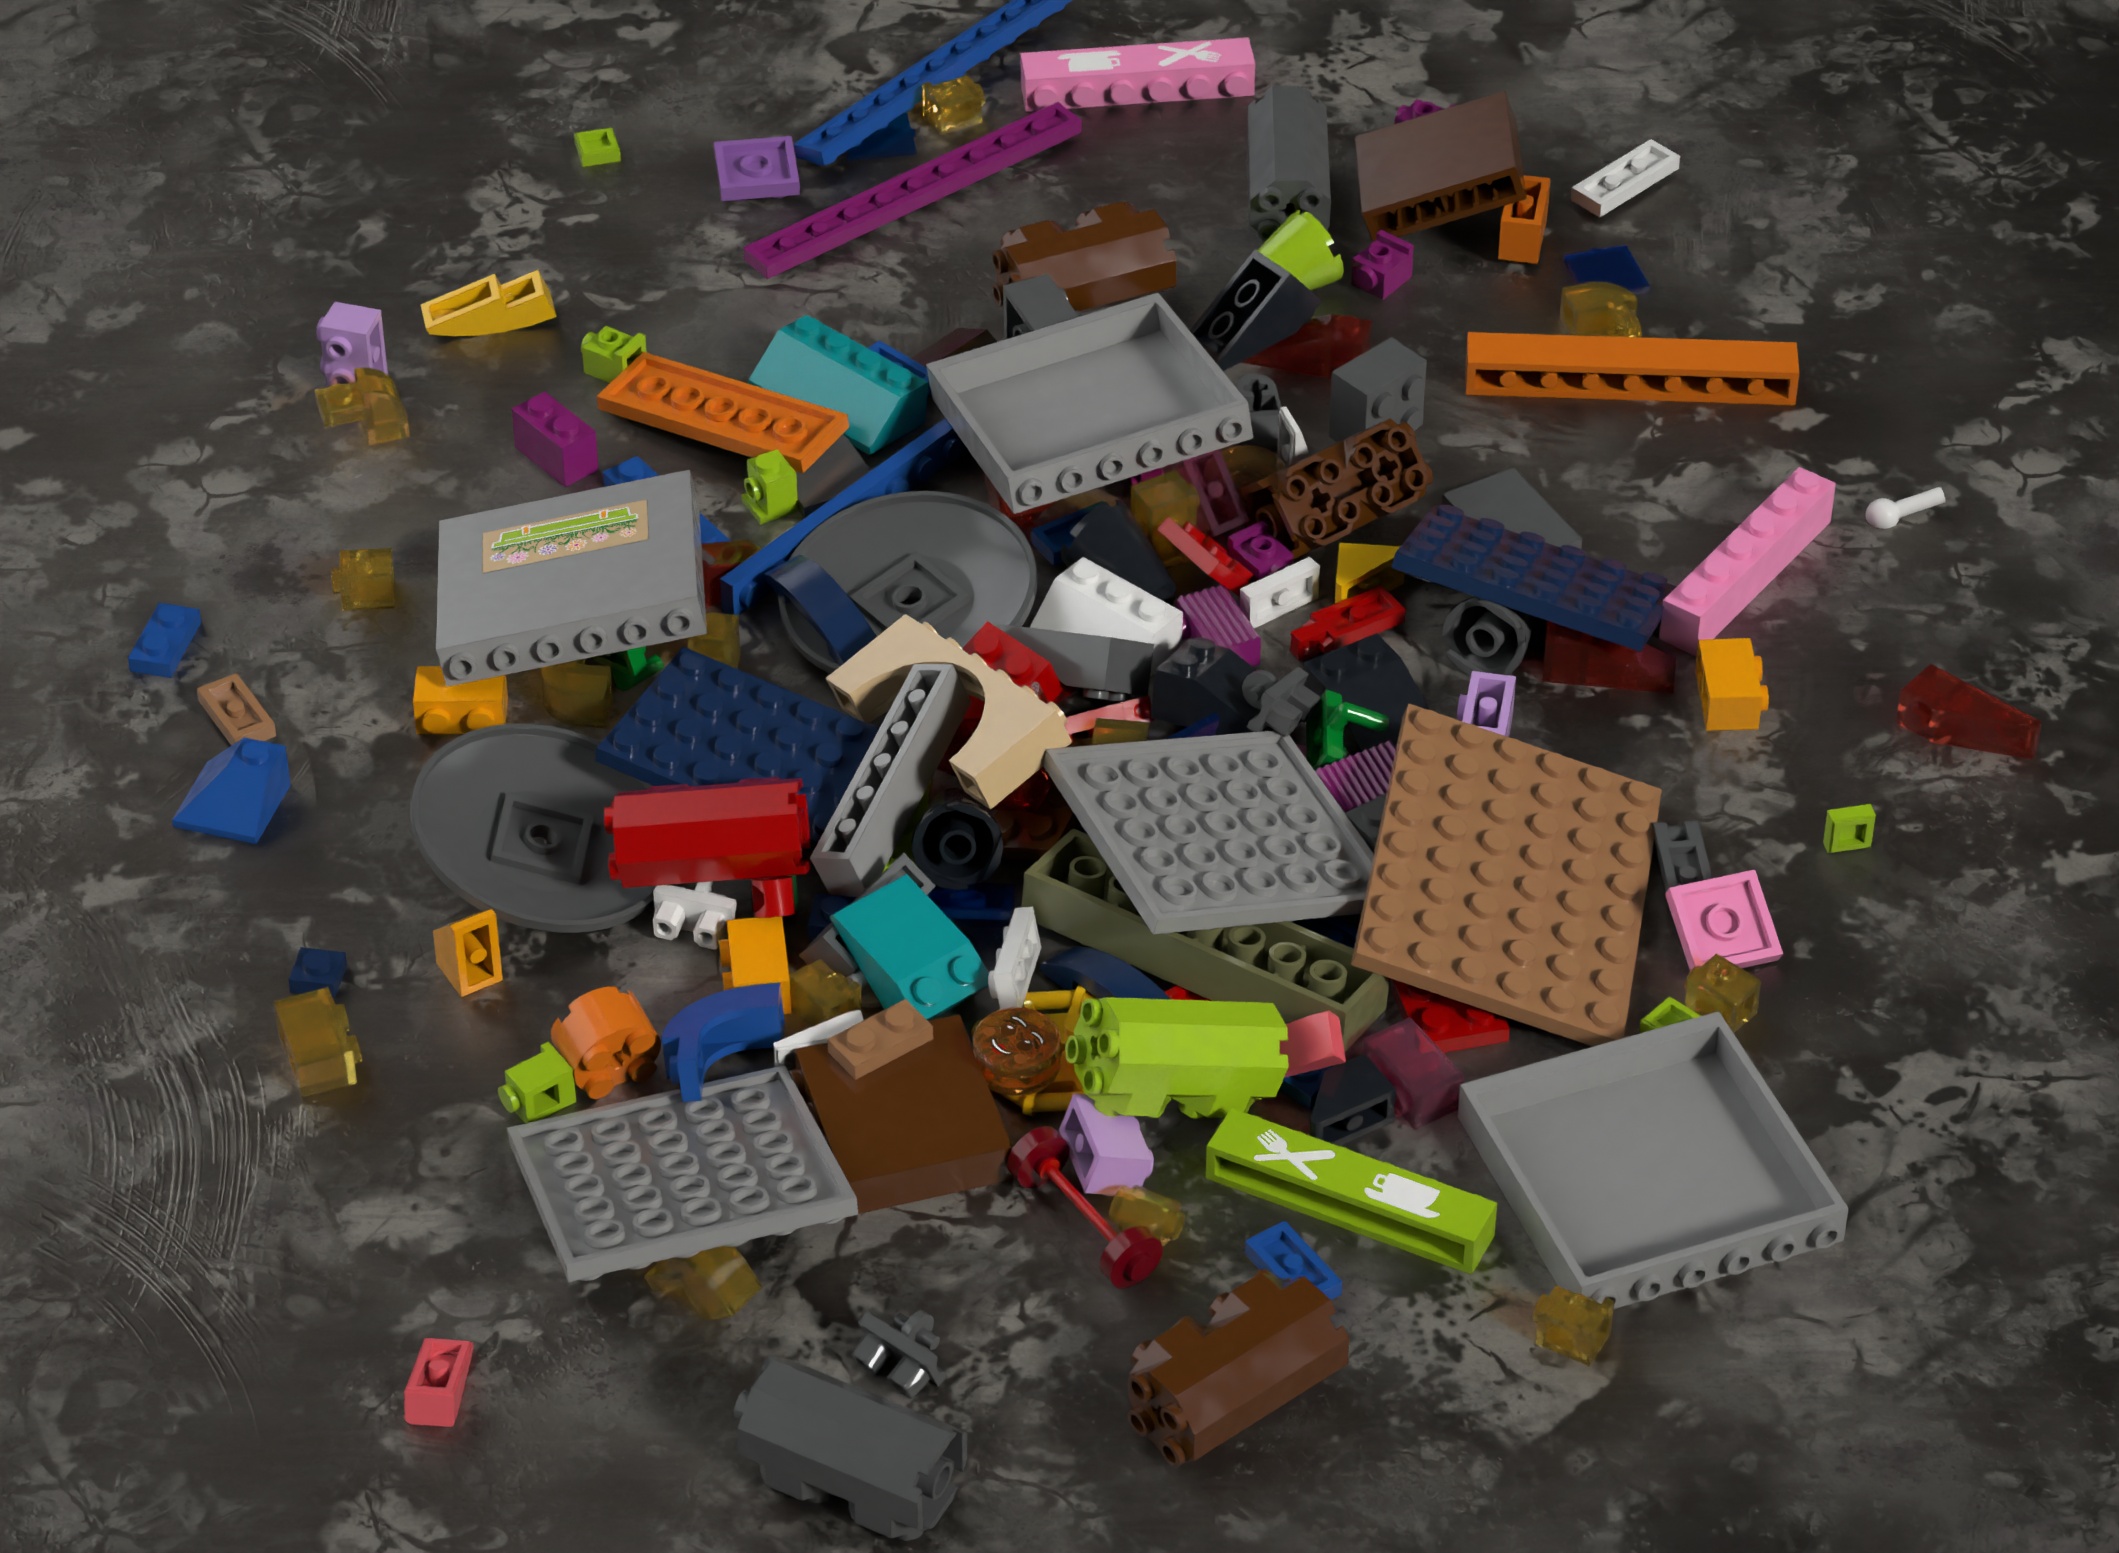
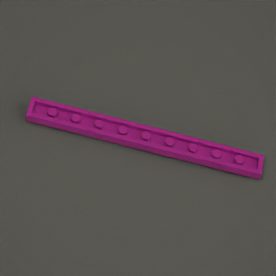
(911, 190)

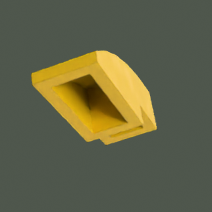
(490, 307)

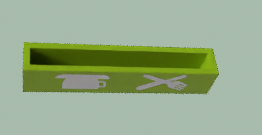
(1351, 1190)

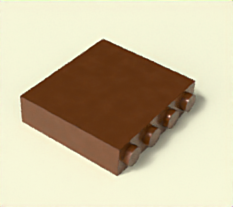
(1440, 167)
(910, 1125)

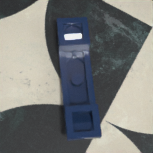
(823, 605)
(1099, 974)

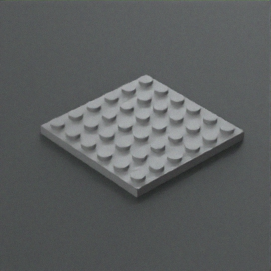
(1216, 829)
(678, 1175)

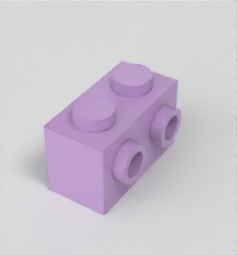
(350, 340)
(1488, 702)
(1105, 1148)

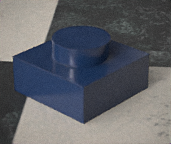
(317, 970)

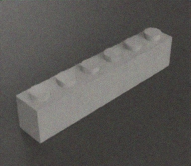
(891, 779)

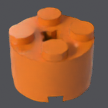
(607, 1041)

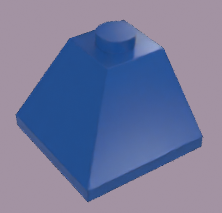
(237, 792)

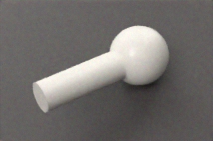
(1885, 513)

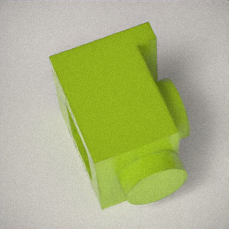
(610, 352)
(770, 487)
(538, 1086)

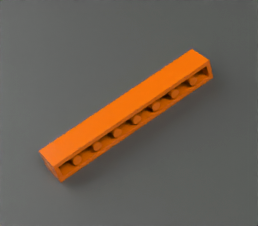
(1632, 368)

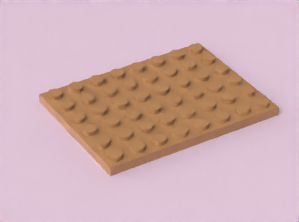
(1509, 878)

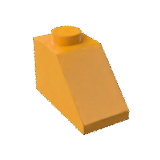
(469, 952)

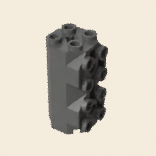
(1287, 159)
(842, 1441)

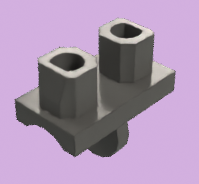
(1280, 701)
(915, 1363)

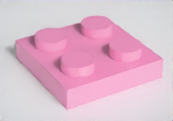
(1724, 918)

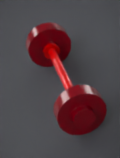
(1129, 1255)

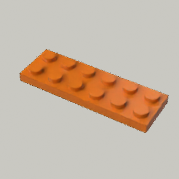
(722, 411)

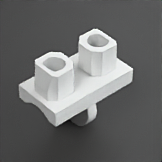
(693, 911)

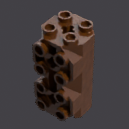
(1100, 263)
(1340, 487)
(1219, 1378)

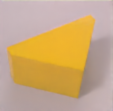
(1365, 568)

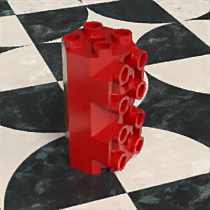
(708, 832)

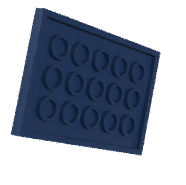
(1535, 576)
(724, 726)

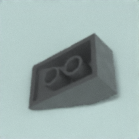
(1099, 664)

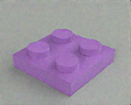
(756, 168)

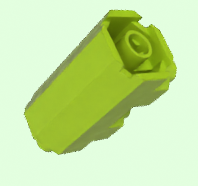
(1198, 1052)

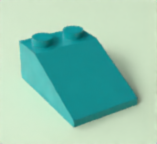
(911, 949)

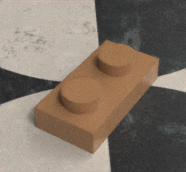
(236, 710)
(880, 1039)

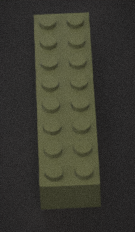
(1255, 963)

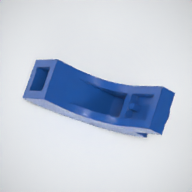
(718, 1027)

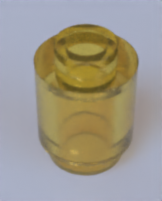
(1147, 1208)

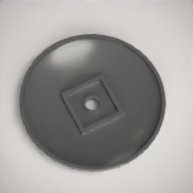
(924, 546)
(497, 791)

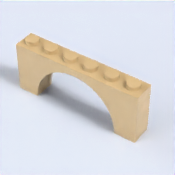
(1014, 721)

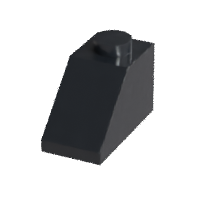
(1352, 1102)

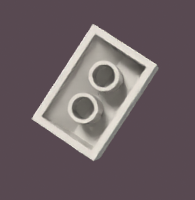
(1103, 604)

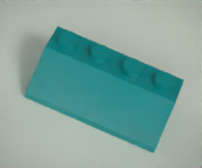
(842, 375)

